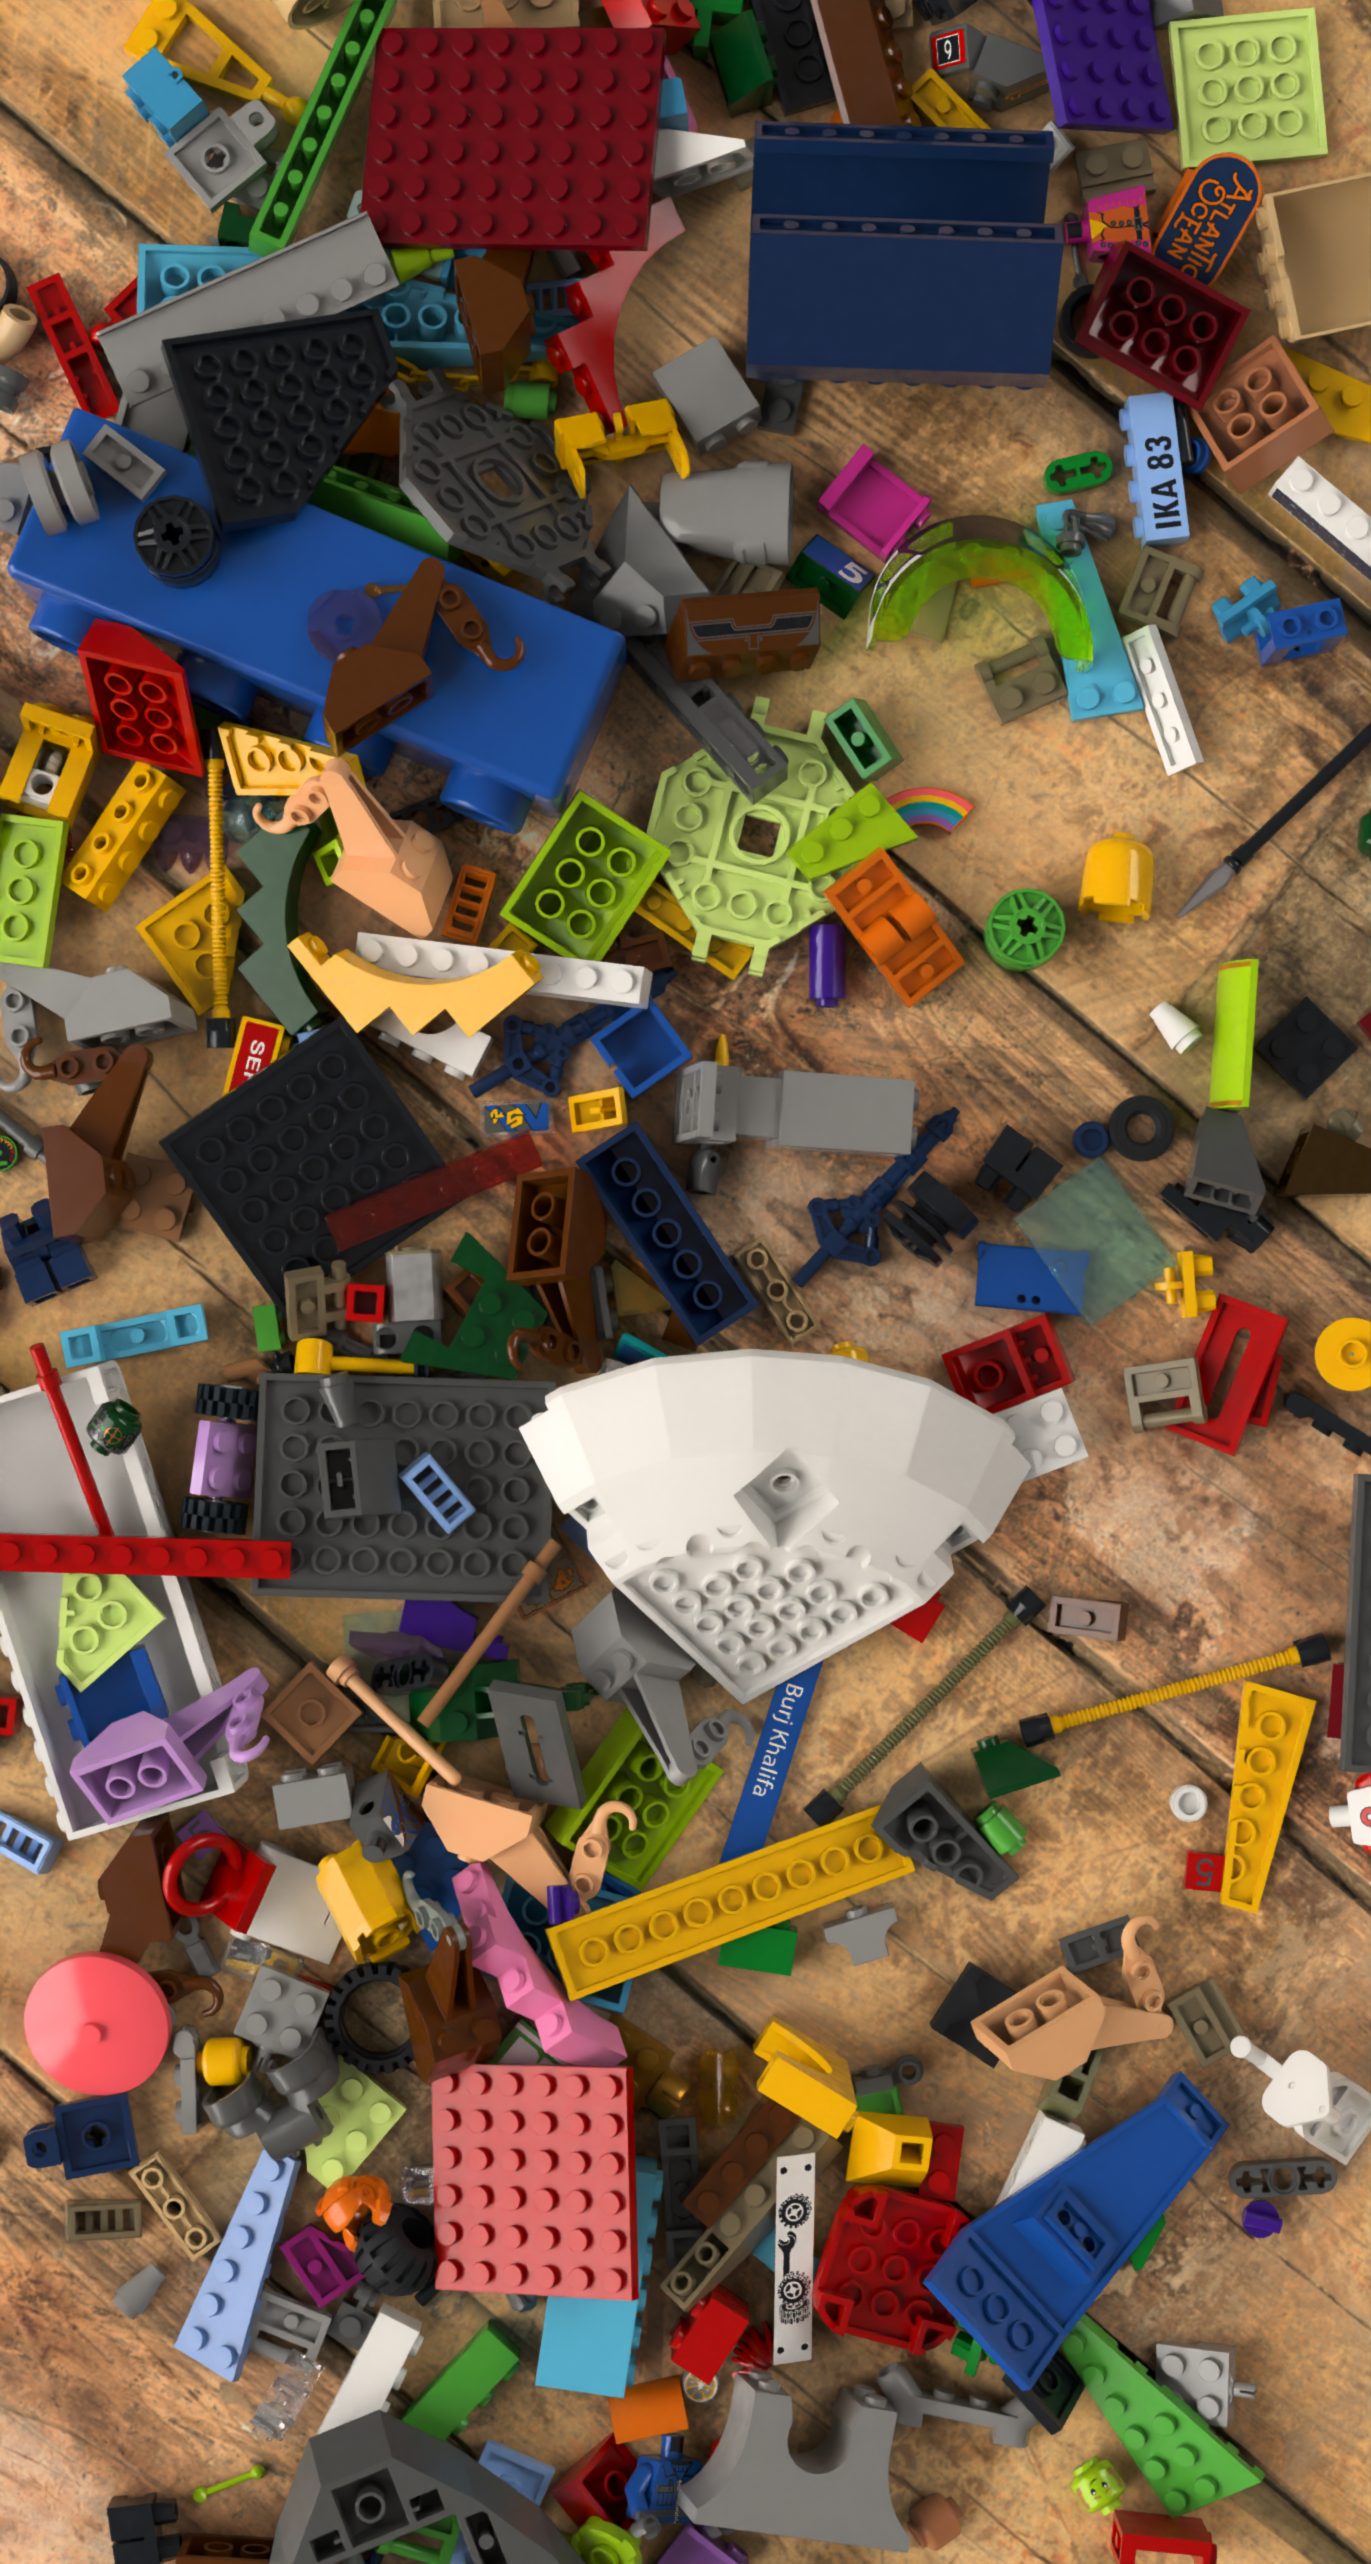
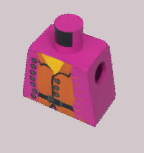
(1110, 221)

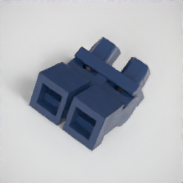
(31, 1244)

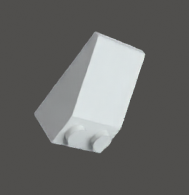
(697, 160)

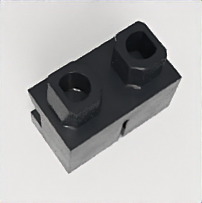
(1002, 1161)
(138, 2529)

